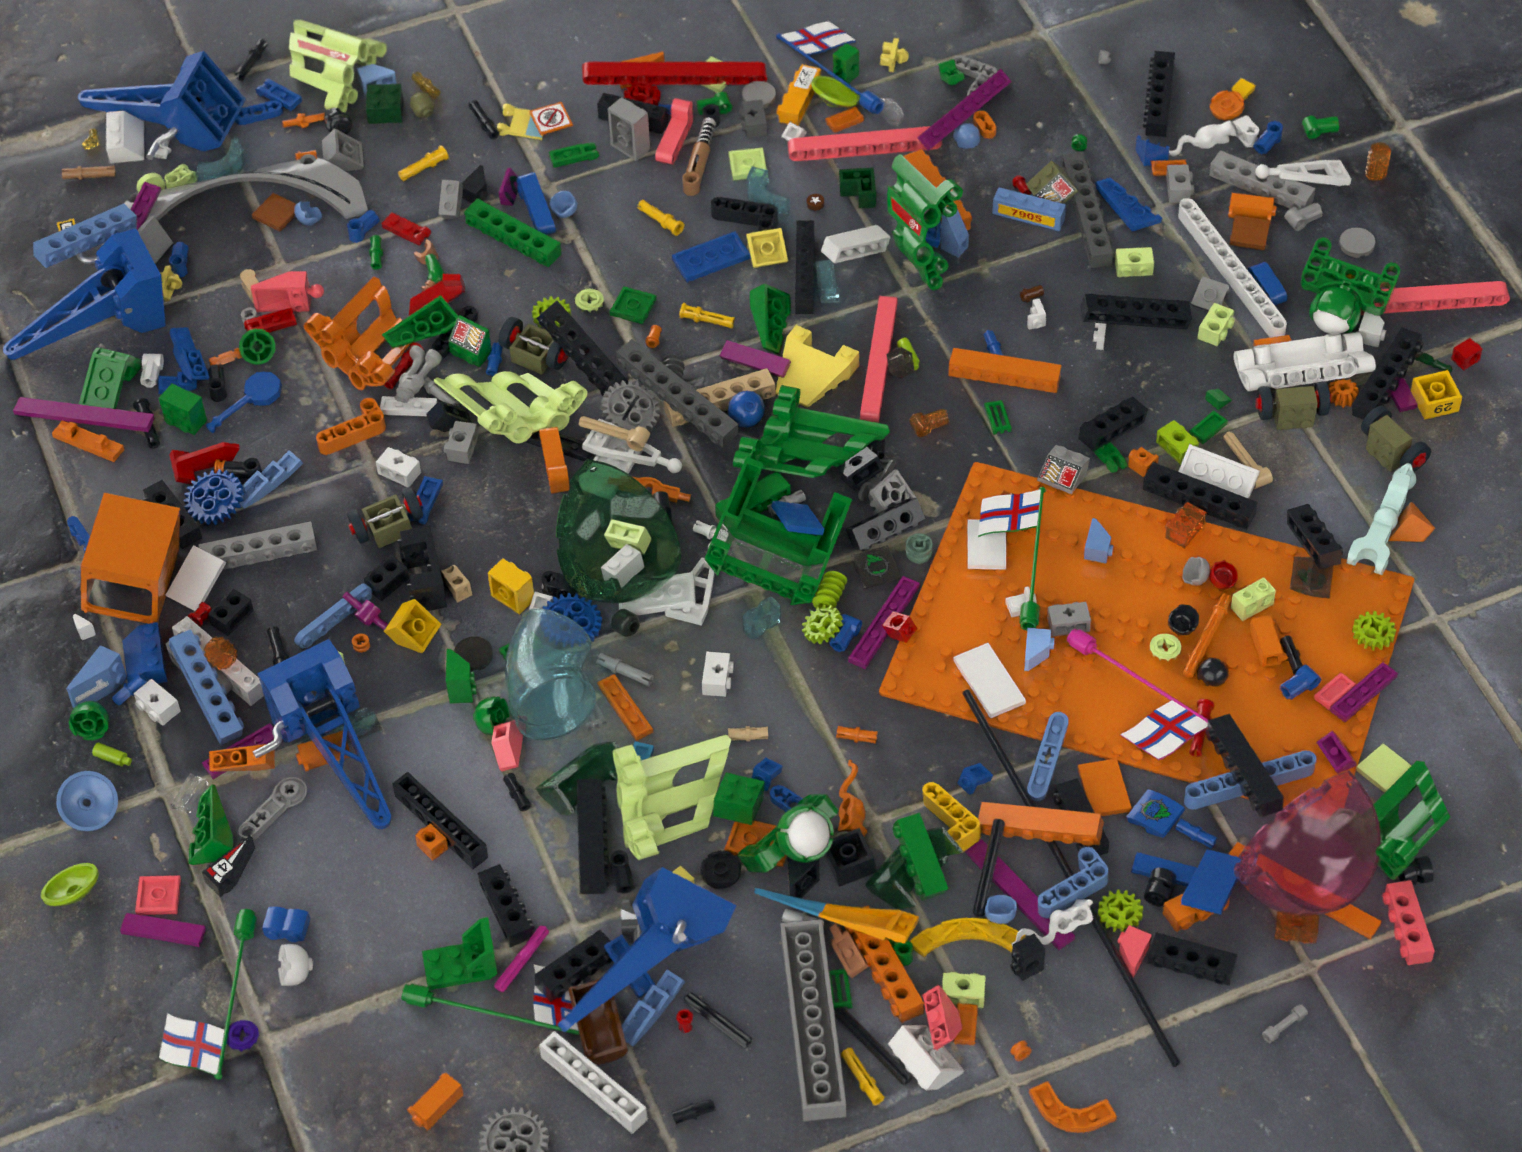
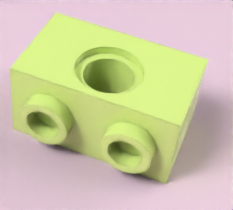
(1134, 262)
(973, 982)

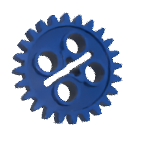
(217, 496)
(587, 615)

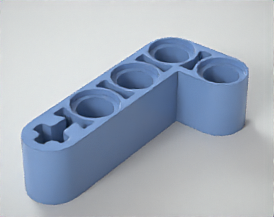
(1052, 899)

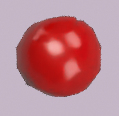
(1223, 575)

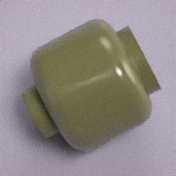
(422, 104)

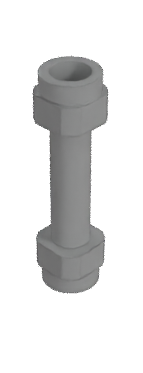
(1272, 1033)

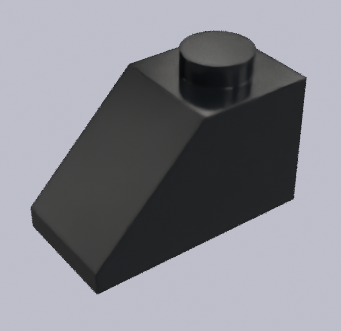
(475, 186)
(443, 416)

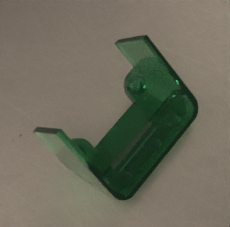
(592, 763)
(892, 878)

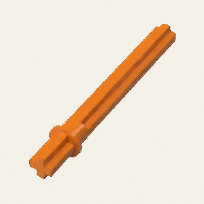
(1217, 615)

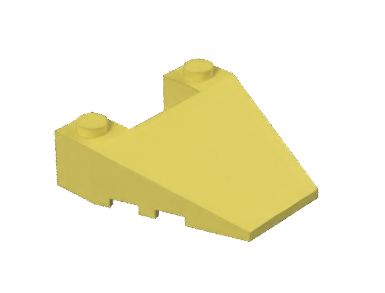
(813, 369)

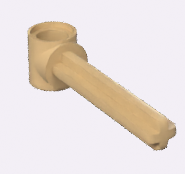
(635, 438)
(1265, 476)

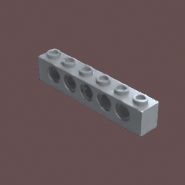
(1243, 175)
(263, 545)

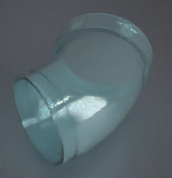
(546, 677)

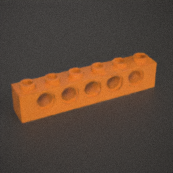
(904, 1008)

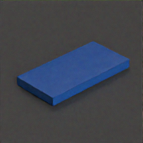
(711, 256)
(1212, 882)

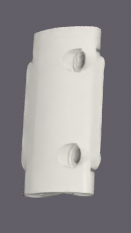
(1303, 361)

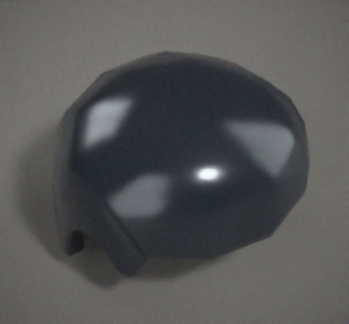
(1183, 620)
(1213, 672)

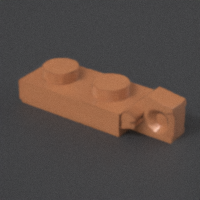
(847, 951)

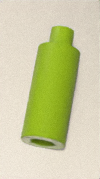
(905, 343)
(111, 754)

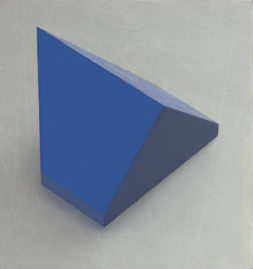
(1150, 152)

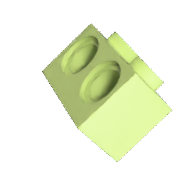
(1216, 324)
(622, 533)
(1253, 599)

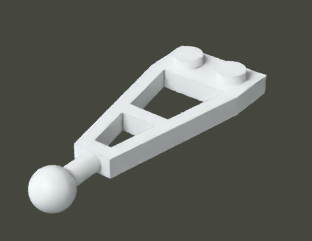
(1335, 172)
(597, 441)
(698, 613)

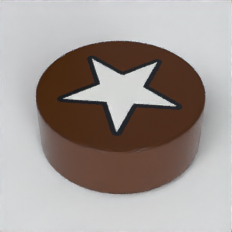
(815, 202)

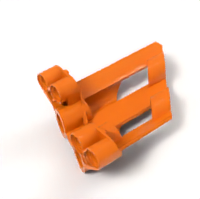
(353, 351)

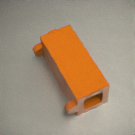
(1251, 206)
(1266, 641)
(311, 756)
(436, 1101)

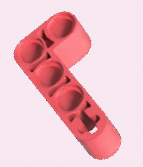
(676, 131)

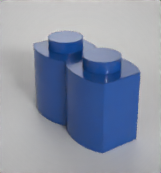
(286, 924)

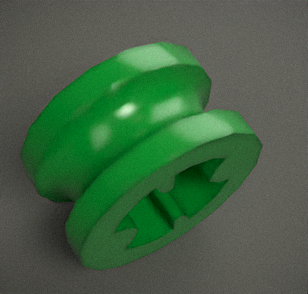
(1079, 146)

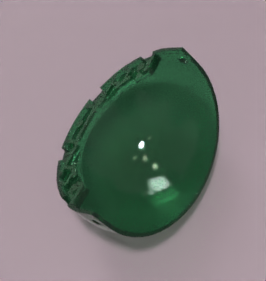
(583, 520)

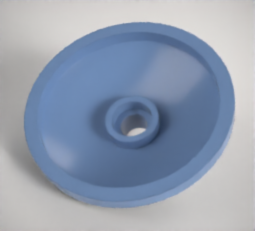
(94, 788)

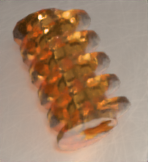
(1378, 161)

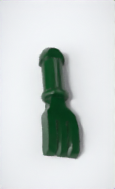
(1428, 359)

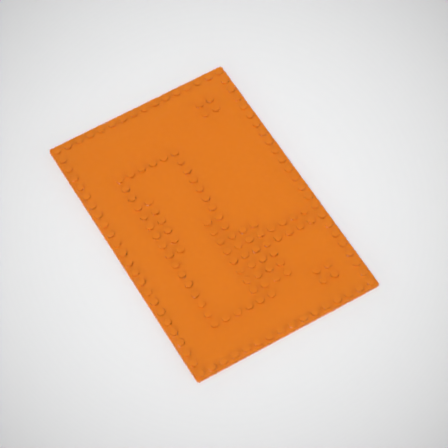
(1127, 609)

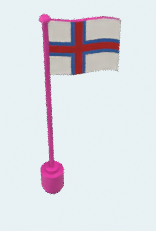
(1165, 727)

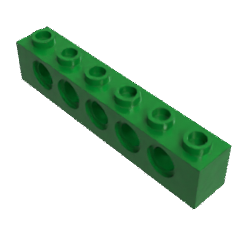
(513, 232)

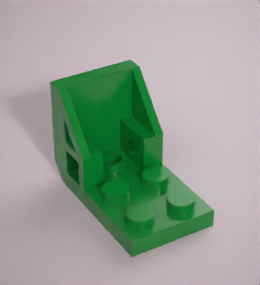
(106, 376)
(462, 962)

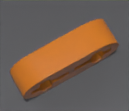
(988, 123)

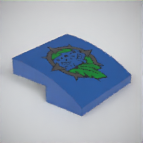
(1155, 813)

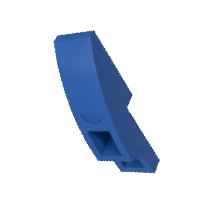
(187, 356)

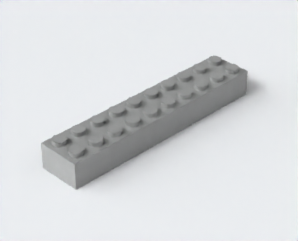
(813, 1020)

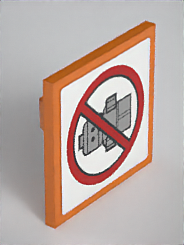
(550, 118)

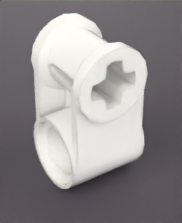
(1246, 131)

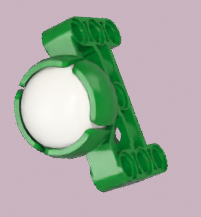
(1340, 298)
(800, 835)

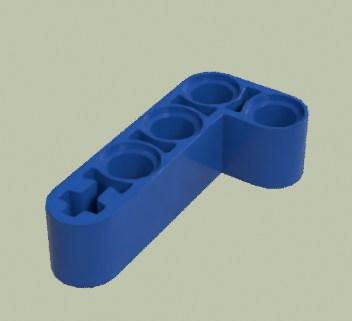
(531, 192)

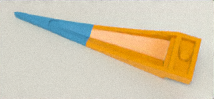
(875, 922)

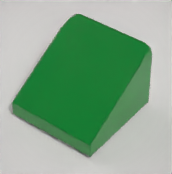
(1217, 398)

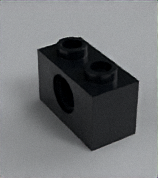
(860, 468)
(1027, 957)

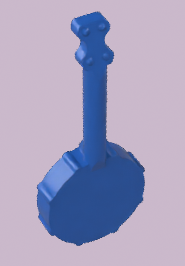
(259, 390)

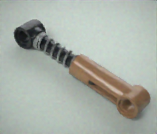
(701, 151)

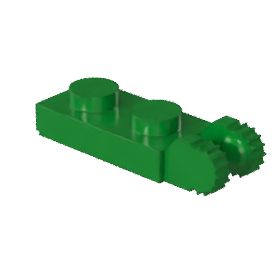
(573, 154)
(1108, 454)

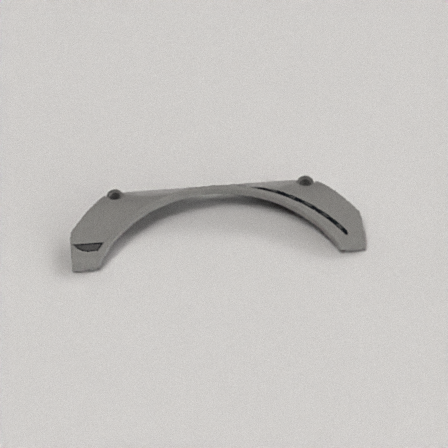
(309, 174)

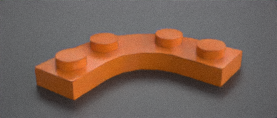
(1069, 1118)

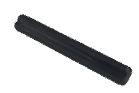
(718, 1020)

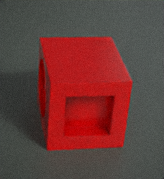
(1466, 354)
(899, 627)

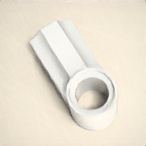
(151, 366)

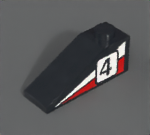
(227, 870)

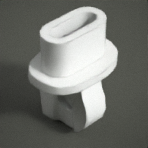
(163, 150)

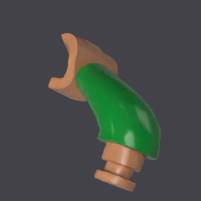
(430, 258)

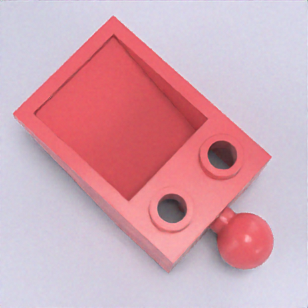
(285, 292)

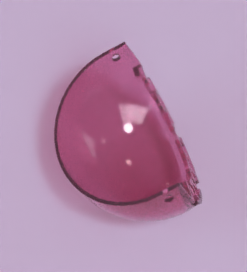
(1315, 851)

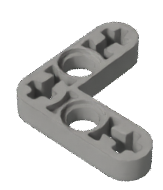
(981, 75)

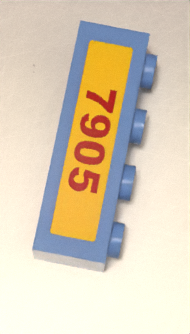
(1029, 209)

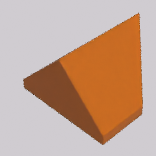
(1411, 526)

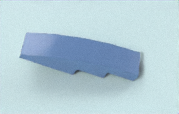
(270, 478)
(651, 1007)

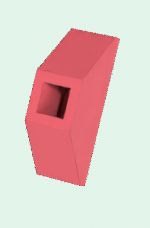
(507, 745)
(942, 1017)

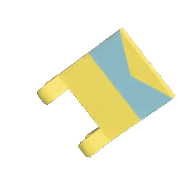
(521, 124)

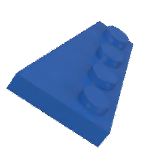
(1126, 206)

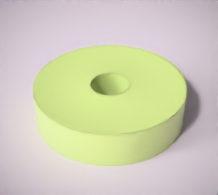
(152, 178)

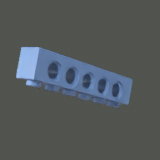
(83, 235)
(223, 730)

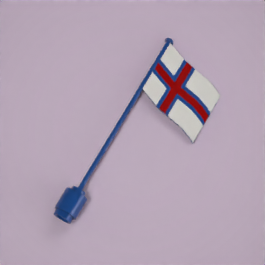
(821, 38)

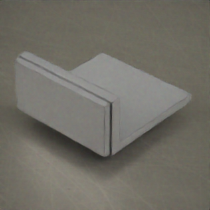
(1209, 292)

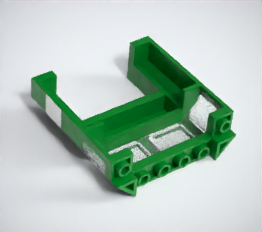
(764, 550)

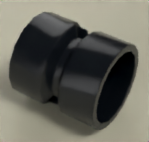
(1419, 870)
(1160, 886)

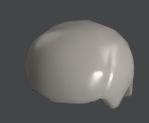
(1196, 571)

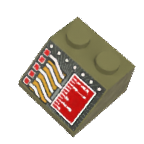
(1052, 184)

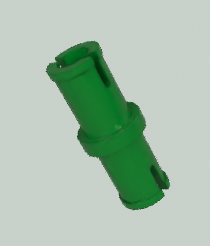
(376, 252)

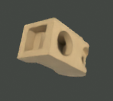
(248, 278)
(456, 583)

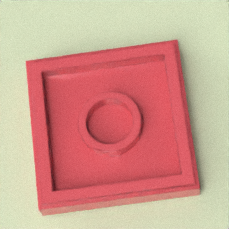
(158, 895)

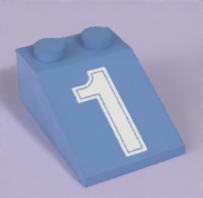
(98, 677)

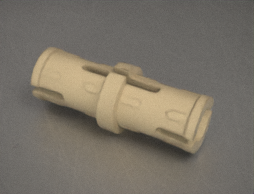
(748, 733)

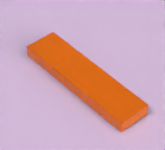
(625, 707)

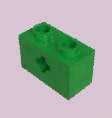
(846, 63)

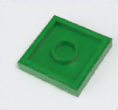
(633, 305)

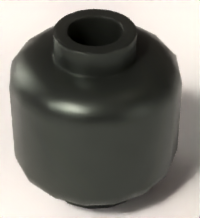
(625, 622)

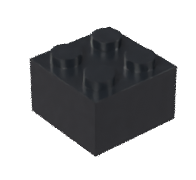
(850, 858)

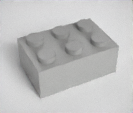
(629, 128)

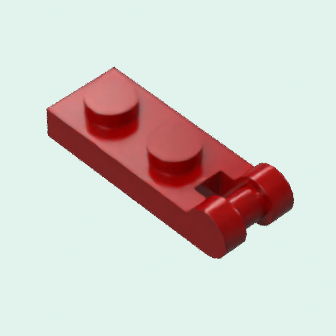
(406, 229)
(272, 321)

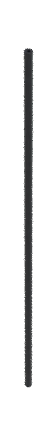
(1068, 873)

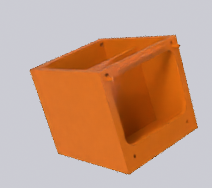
(131, 546)

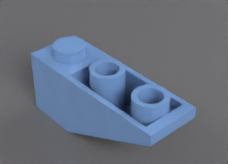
(954, 235)

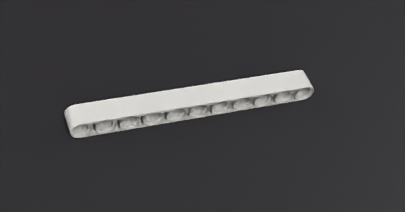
(1231, 269)

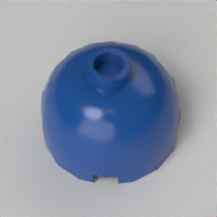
(746, 408)

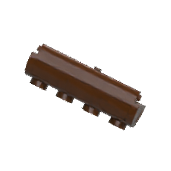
(601, 1029)

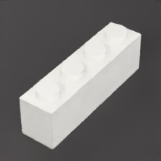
(855, 244)

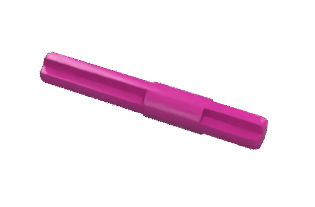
(521, 958)

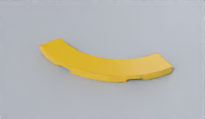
(964, 929)

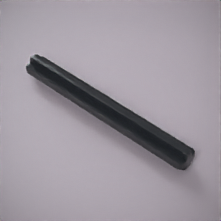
(988, 867)
(873, 1046)

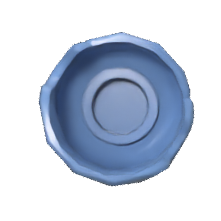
(966, 136)
(563, 204)
(307, 214)
(1000, 909)

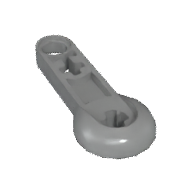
(275, 806)

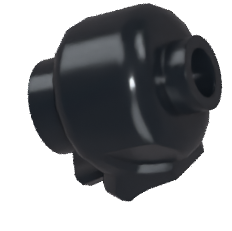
(337, 120)

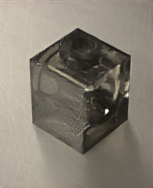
(900, 362)

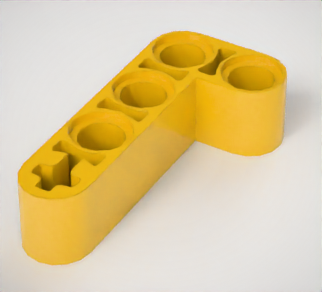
(962, 823)

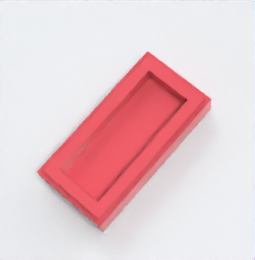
(1334, 690)

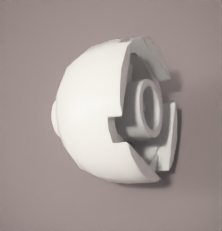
(294, 964)

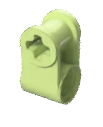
(180, 177)

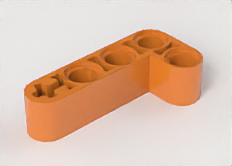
(354, 430)
(554, 460)

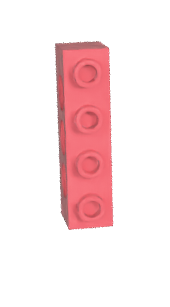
(1404, 894)

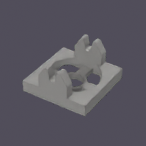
(901, 489)

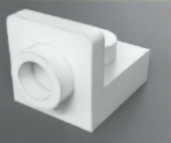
(1038, 316)
(1014, 603)

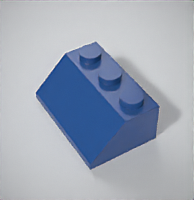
(145, 653)

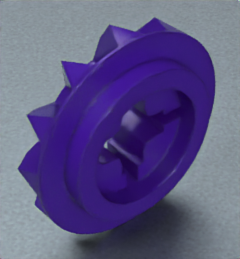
(235, 1030)

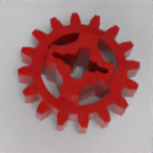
(643, 93)

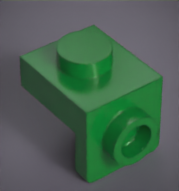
(949, 72)

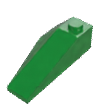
(770, 312)
(427, 322)
(212, 830)

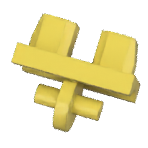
(895, 55)
(169, 282)

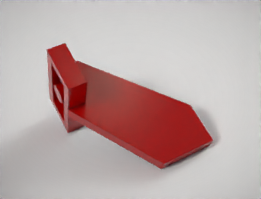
(448, 288)
(186, 463)

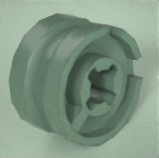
(919, 548)

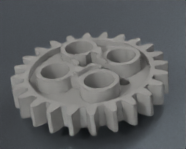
(614, 399)
(514, 1139)

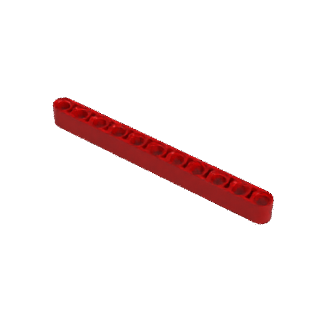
(673, 73)

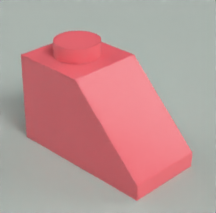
(1133, 948)

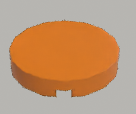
(1227, 105)

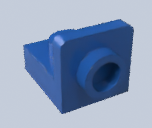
(766, 771)
(974, 776)

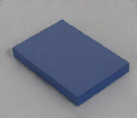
(797, 518)

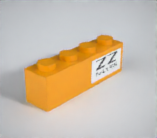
(798, 96)

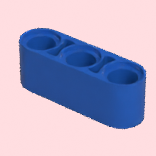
(1268, 282)

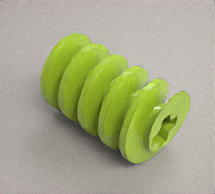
(830, 589)

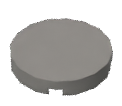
(759, 90)
(1357, 242)

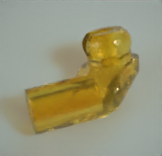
(92, 140)

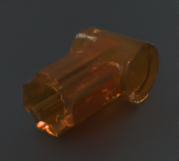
(923, 424)

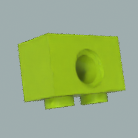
(1175, 440)

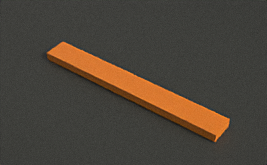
(1348, 916)

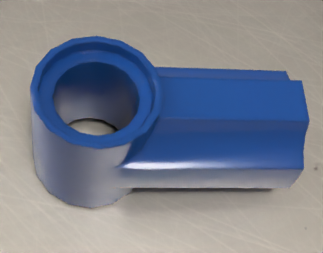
(1270, 137)
(360, 226)
(179, 259)
(850, 628)
(1304, 679)

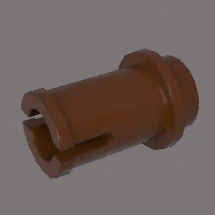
(1027, 294)

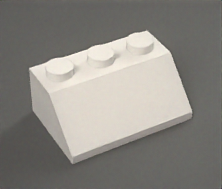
(124, 137)
(916, 1051)

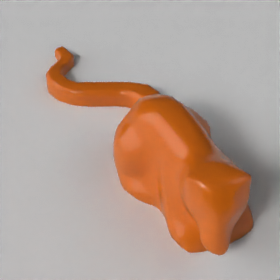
(851, 809)

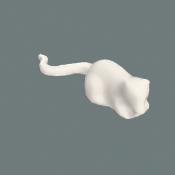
(1207, 137)
(1063, 921)

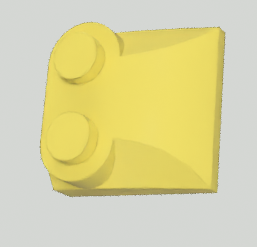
(767, 247)

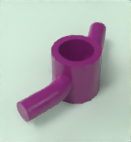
(366, 612)

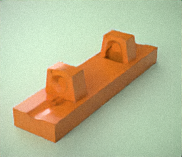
(88, 441)

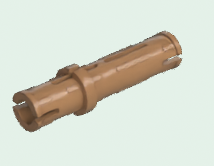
(90, 172)

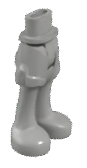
(411, 381)

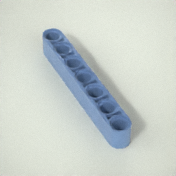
(1221, 784)

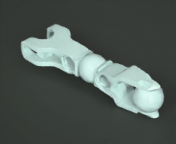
(1385, 520)

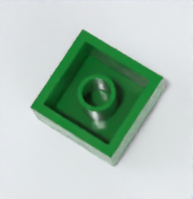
(182, 409)
(738, 798)

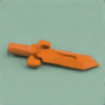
(303, 120)

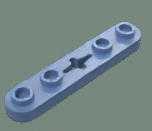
(331, 617)
(1043, 773)

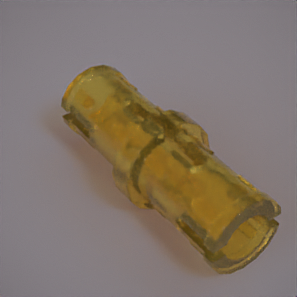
(425, 84)

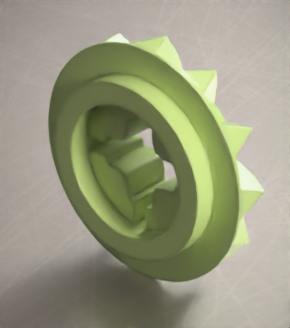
(583, 296)
(1171, 643)

